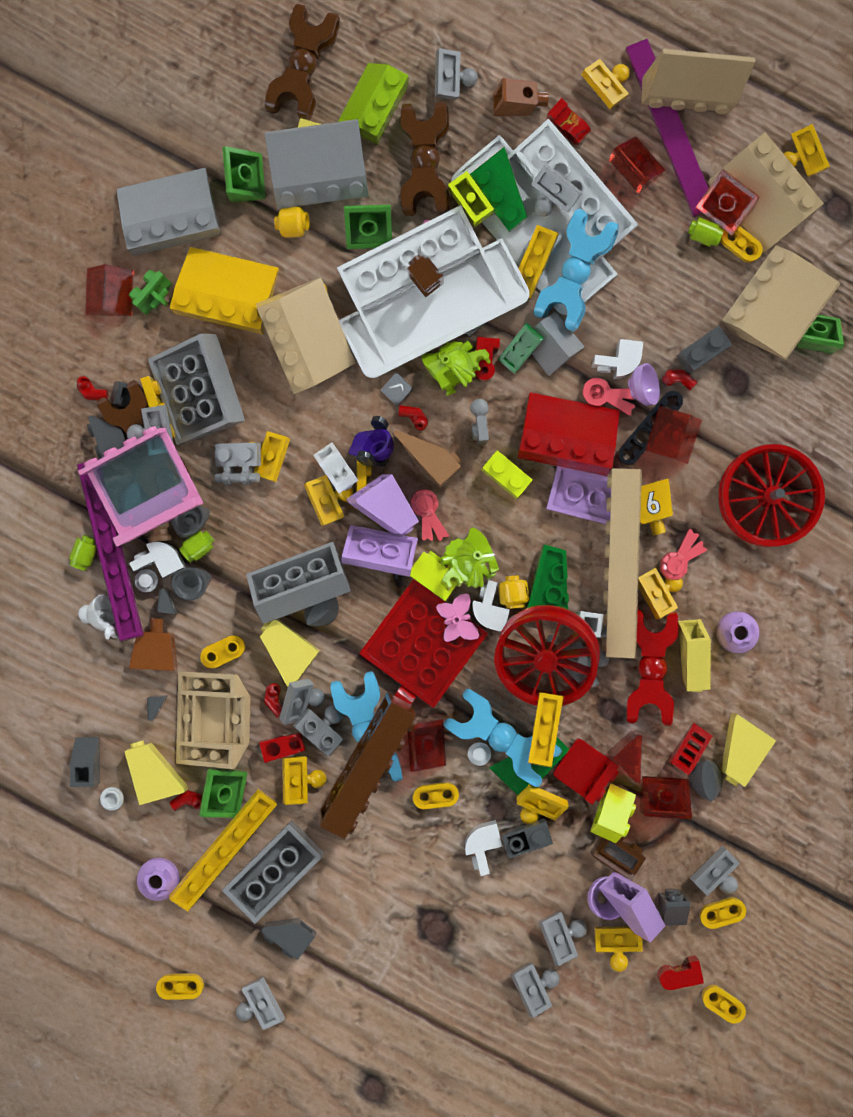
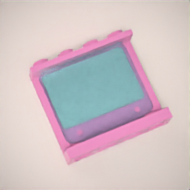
(142, 484)

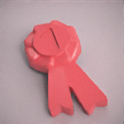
(598, 392)
(425, 503)
(675, 564)

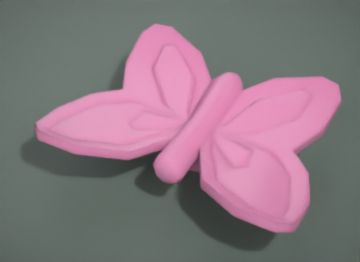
(455, 619)

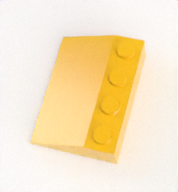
(223, 289)

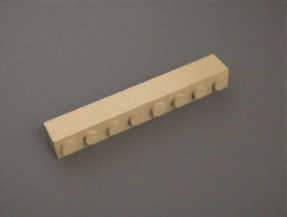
(623, 563)

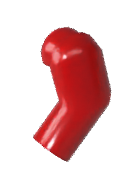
(679, 375)
(88, 390)
(416, 415)
(272, 697)
(189, 797)

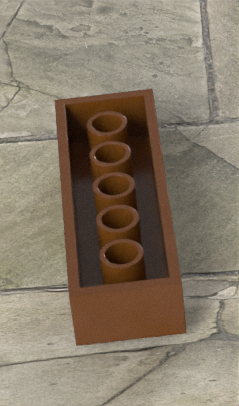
(366, 766)

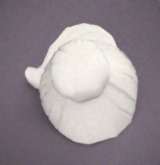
(100, 616)

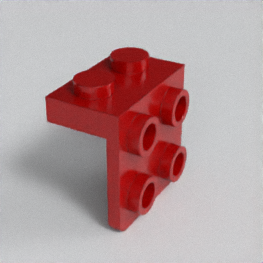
(586, 771)

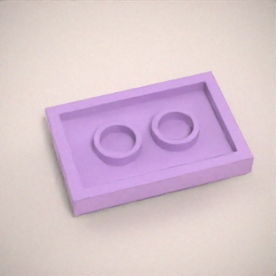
(580, 495)
(379, 550)

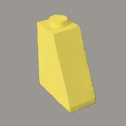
(288, 650)
(695, 655)
(744, 750)
(152, 773)

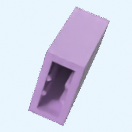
(385, 505)
(633, 905)

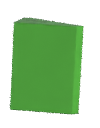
(243, 175)
(367, 226)
(823, 335)
(223, 792)

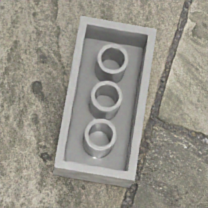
(297, 582)
(273, 871)

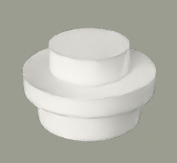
(146, 580)
(479, 753)
(112, 798)

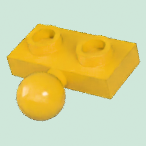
(607, 83)
(808, 151)
(272, 456)
(326, 500)
(657, 592)
(296, 780)
(541, 802)
(617, 940)

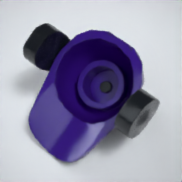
(373, 446)

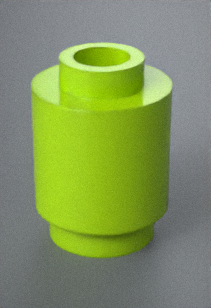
(705, 232)
(197, 546)
(83, 552)

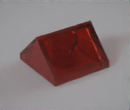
(636, 164)
(728, 202)
(109, 291)
(673, 434)
(427, 745)
(628, 755)
(665, 797)

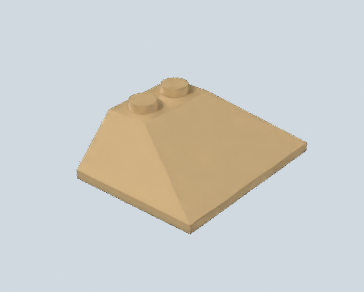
(212, 719)

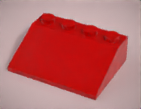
(569, 434)

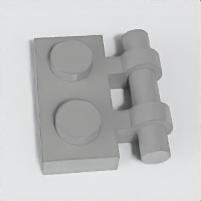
(235, 455)

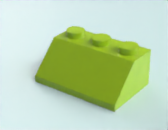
(375, 99)

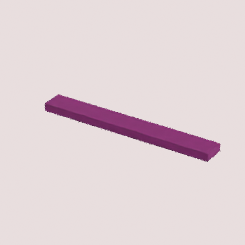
(671, 133)
(112, 564)

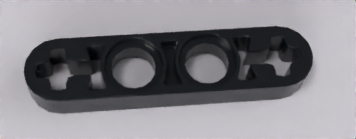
(646, 425)

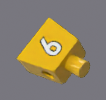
(656, 505)

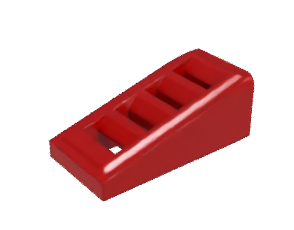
(684, 744)

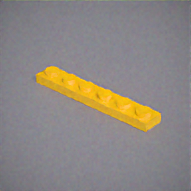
(222, 850)

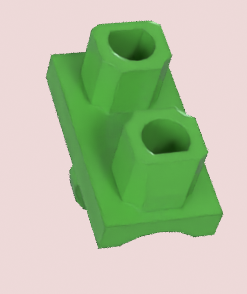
(153, 292)

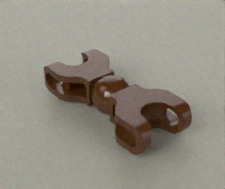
(302, 62)
(425, 158)
(131, 414)

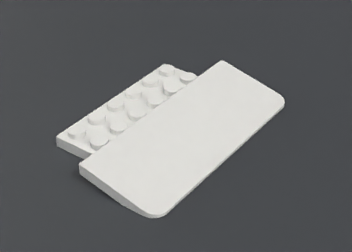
(550, 147)
(395, 317)

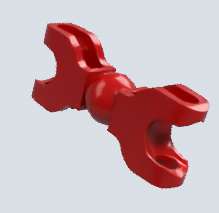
(653, 669)

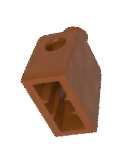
(517, 98)
(155, 649)

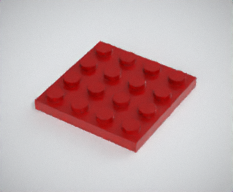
(413, 647)

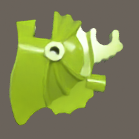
(454, 364)
(468, 561)

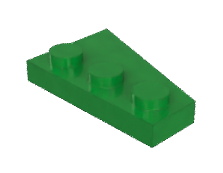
(500, 188)
(550, 579)
(505, 770)

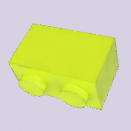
(471, 199)
(506, 474)
(430, 574)
(614, 813)

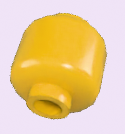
(292, 222)
(513, 592)

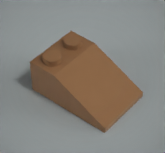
(432, 459)

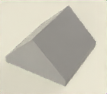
(557, 346)

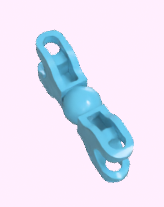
(576, 270)
(361, 711)
(500, 736)

